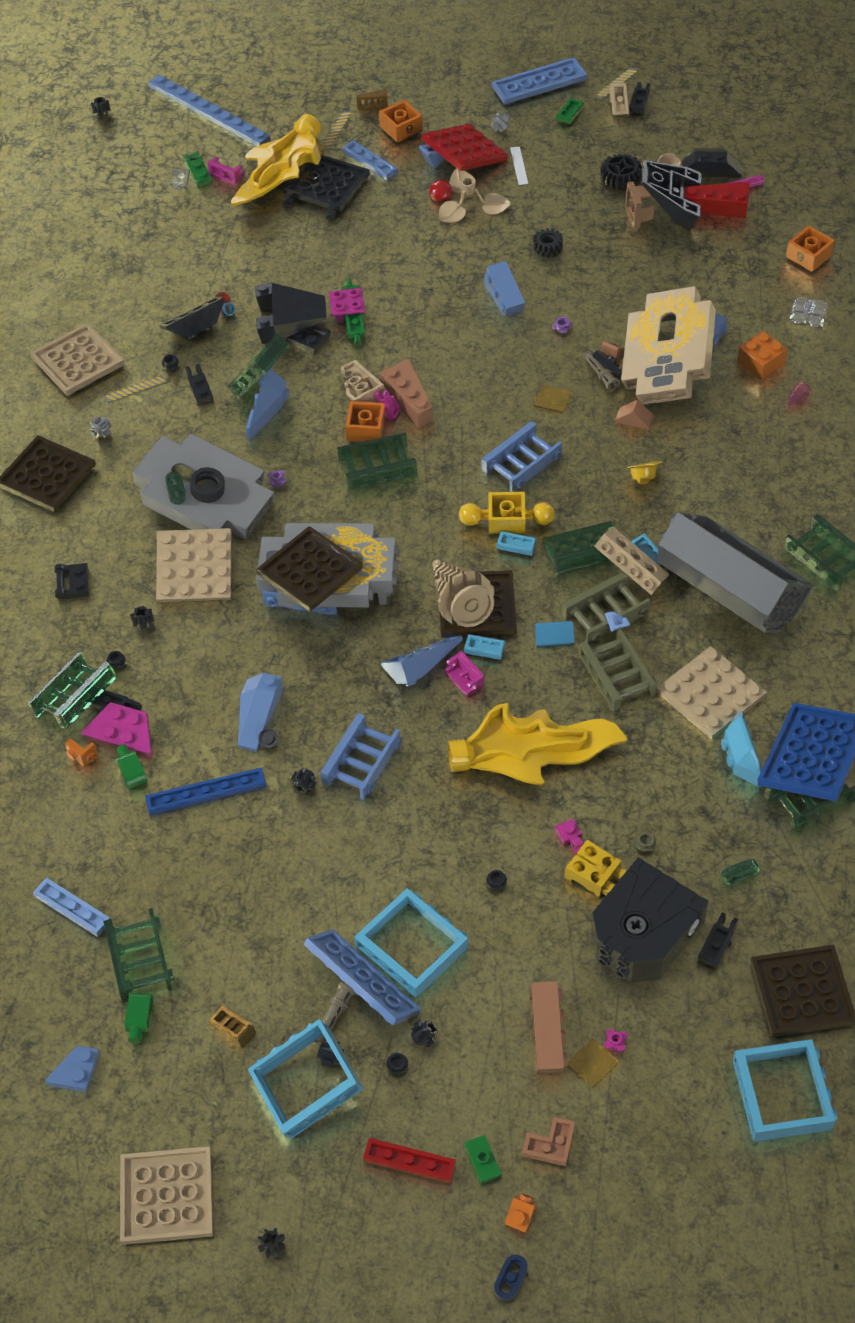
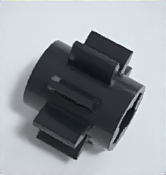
(100, 106)
(142, 617)
(303, 780)
(424, 1032)
(327, 1055)
(275, 1238)

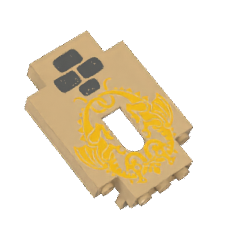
(668, 367)

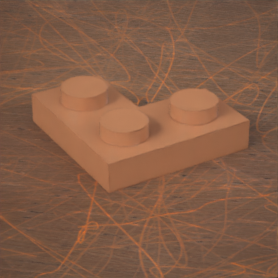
(552, 1148)

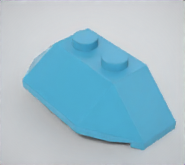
(741, 750)

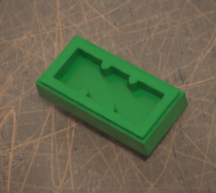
(570, 111)
(482, 1159)

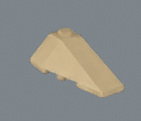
(360, 383)

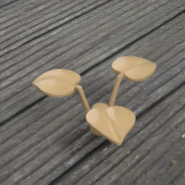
(464, 183)

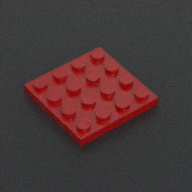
(464, 147)

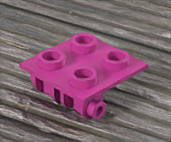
(346, 302)

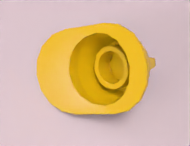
(644, 472)

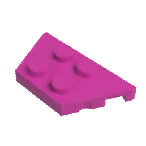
(121, 726)

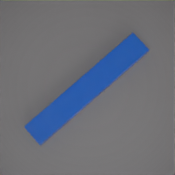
(205, 791)

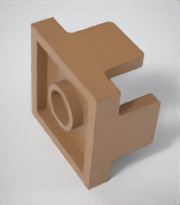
(634, 208)

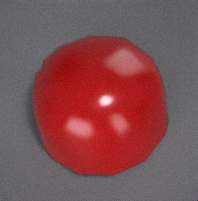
(440, 191)

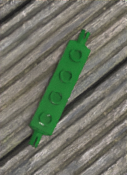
(354, 322)

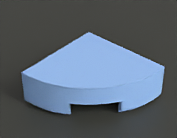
(616, 621)

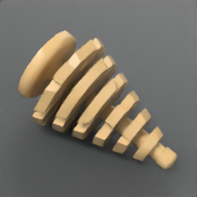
(462, 594)

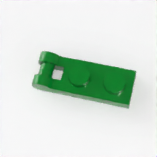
(197, 169)

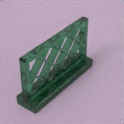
(577, 559)

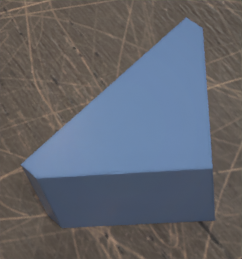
(431, 156)

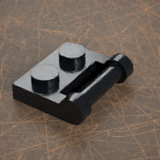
(309, 341)
(77, 580)

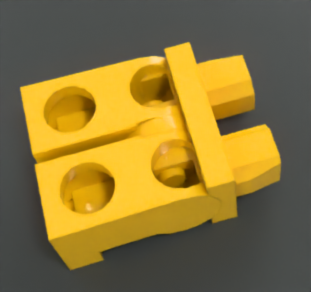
(594, 869)

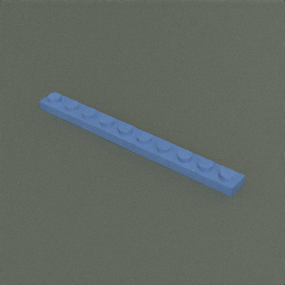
(209, 110)

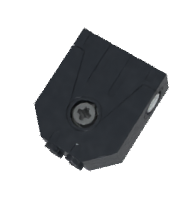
(645, 923)

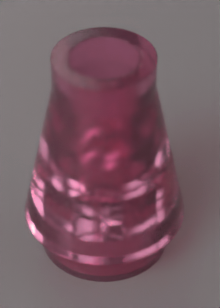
(798, 394)

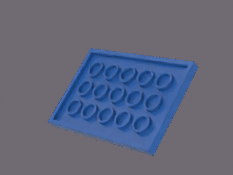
(811, 753)

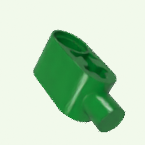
(130, 767)
(138, 1015)

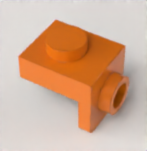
(81, 755)
(521, 1212)

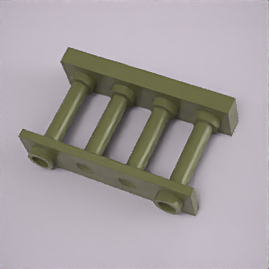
(601, 592)
(606, 683)

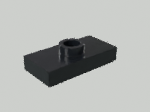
(608, 361)

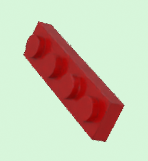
(409, 1160)

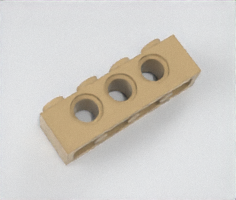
(631, 560)

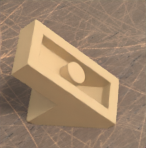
(619, 99)

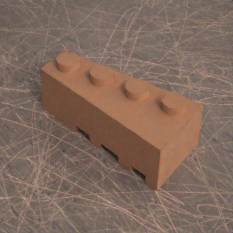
(405, 386)
(547, 1027)

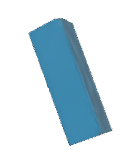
(554, 633)

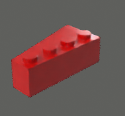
(720, 199)

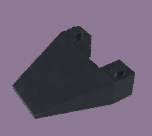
(667, 185)
(291, 308)

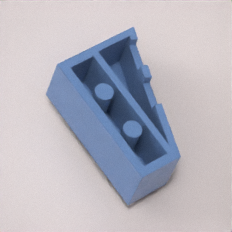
(503, 288)

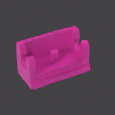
(224, 172)
(464, 674)

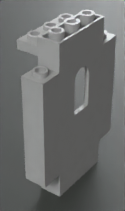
(243, 496)

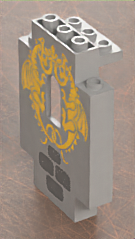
(359, 539)

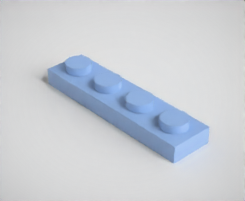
(71, 906)

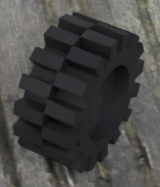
(548, 236)

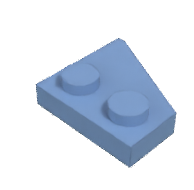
(75, 1070)

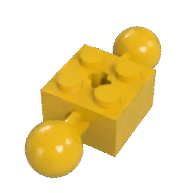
(506, 513)

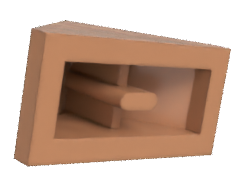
(613, 350)
(635, 415)

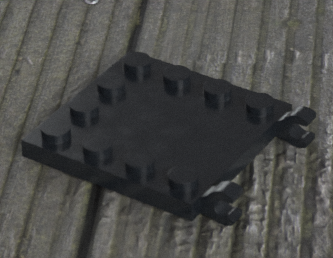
(326, 184)

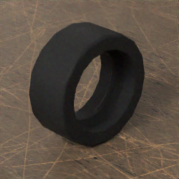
(211, 474)

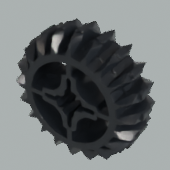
(619, 170)

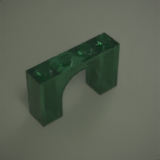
(258, 366)

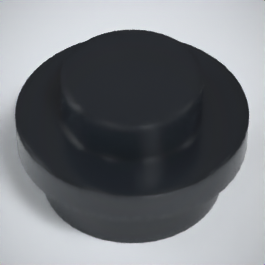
(170, 362)
(116, 659)
(268, 738)
(496, 880)
(397, 1063)

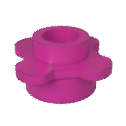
(611, 1044)

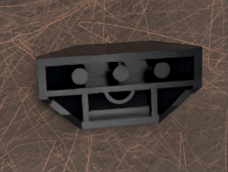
(713, 163)
(195, 320)

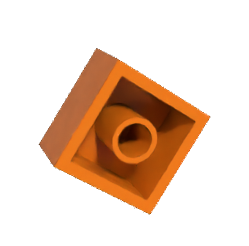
(400, 120)
(810, 248)
(762, 355)
(365, 421)

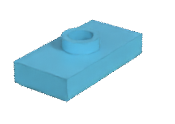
(516, 543)
(647, 547)
(484, 647)

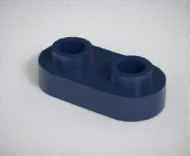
(510, 1279)

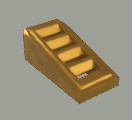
(379, 104)
(242, 1034)

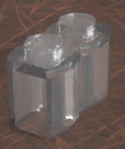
(808, 311)

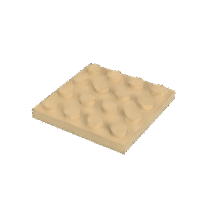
(77, 359)
(193, 565)
(711, 692)
(166, 1195)

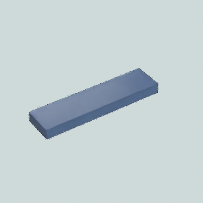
(370, 160)

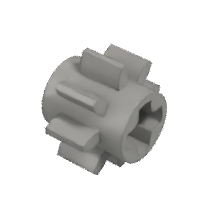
(500, 122)
(100, 427)

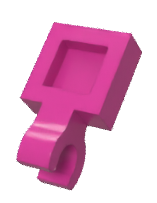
(391, 405)
(570, 833)

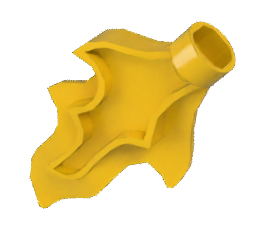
(281, 159)
(526, 744)

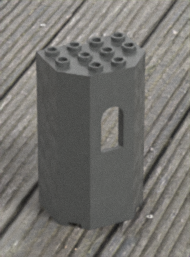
(732, 571)

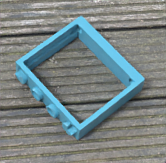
(389, 965)
(322, 1106)
(791, 1128)

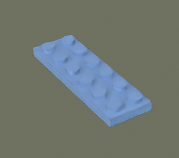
(539, 80)
(362, 977)

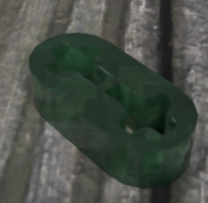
(179, 487)
(740, 871)

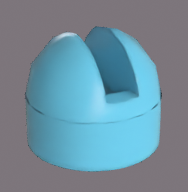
(230, 307)

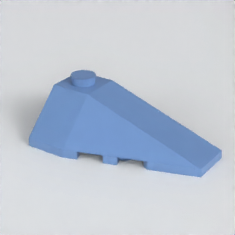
(267, 403)
(414, 666)
(257, 707)

